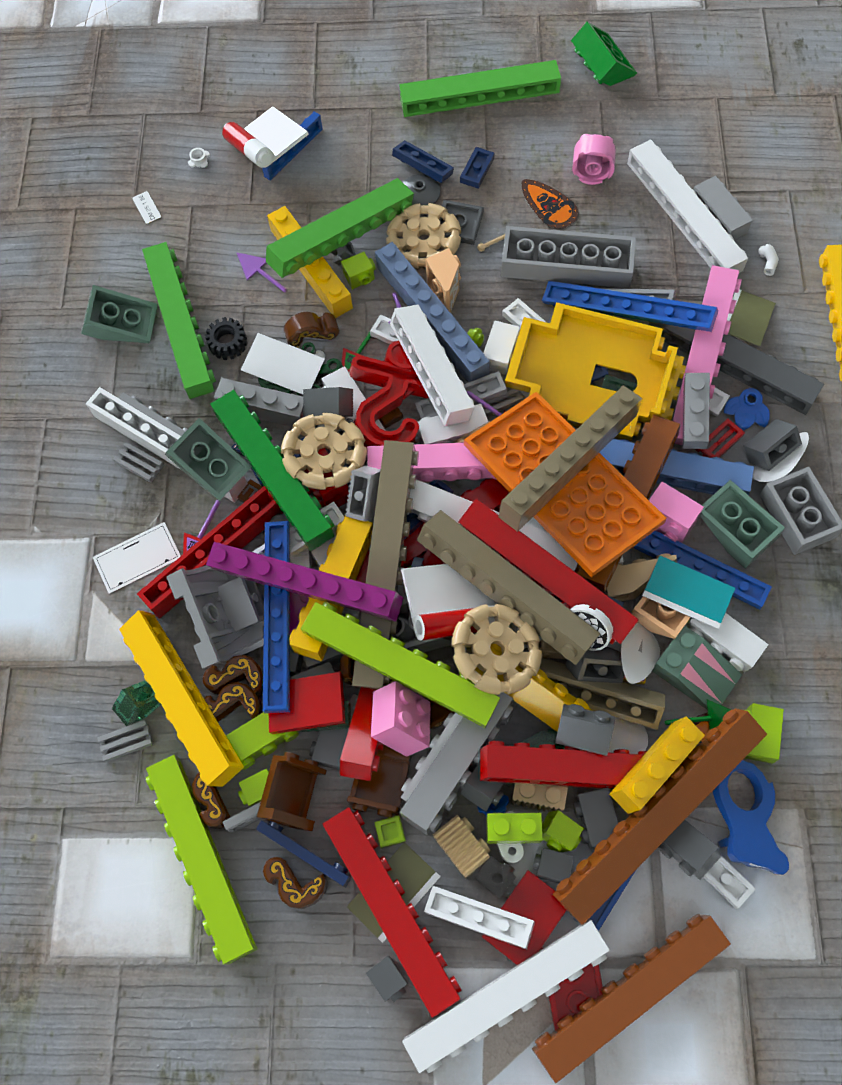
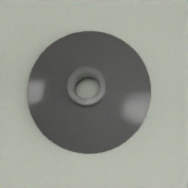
(427, 193)

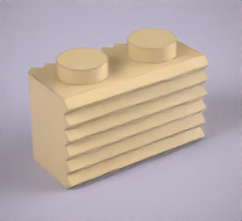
(540, 796)
(461, 845)

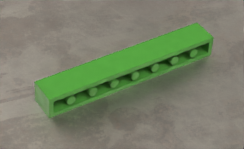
(480, 88)
(338, 228)
(178, 320)

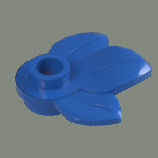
(747, 412)

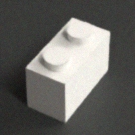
(501, 346)

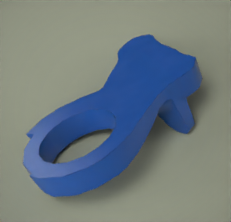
(749, 836)

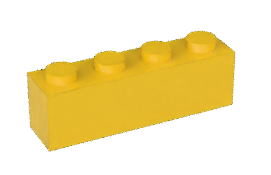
(657, 765)

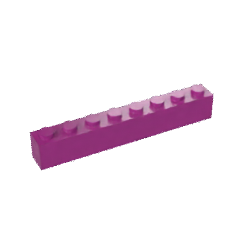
(306, 581)

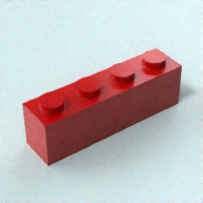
(360, 749)

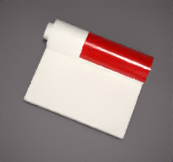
(265, 137)
(440, 599)

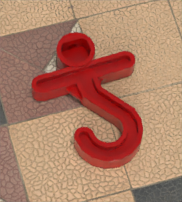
(398, 382)

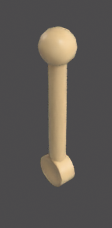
(481, 247)

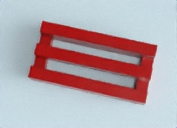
(733, 428)

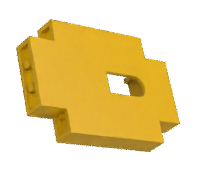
(562, 356)

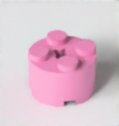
(594, 158)

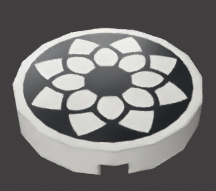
(598, 621)

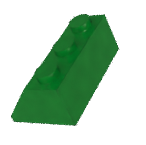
(602, 55)

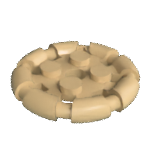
(419, 226)
(323, 438)
(510, 643)

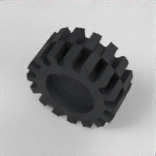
(223, 328)

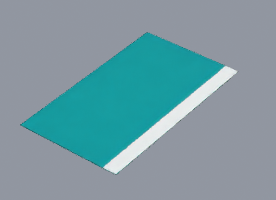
(689, 592)

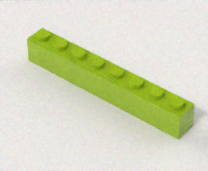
(399, 664)
(201, 860)

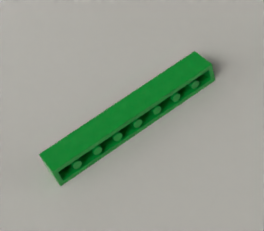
(267, 463)

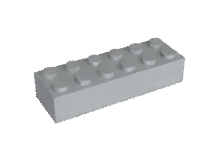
(568, 257)
(452, 769)

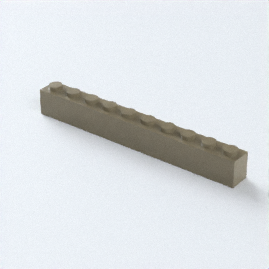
(387, 541)

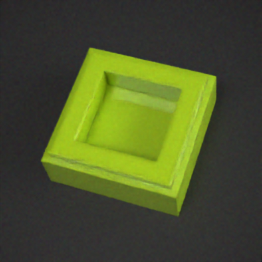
(390, 831)

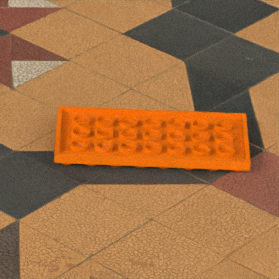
(594, 513)

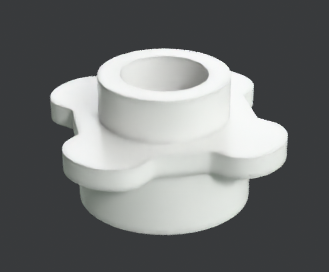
(198, 158)

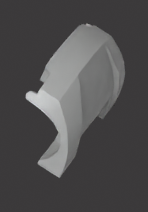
(224, 612)

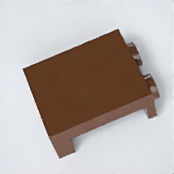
(384, 789)
(289, 791)

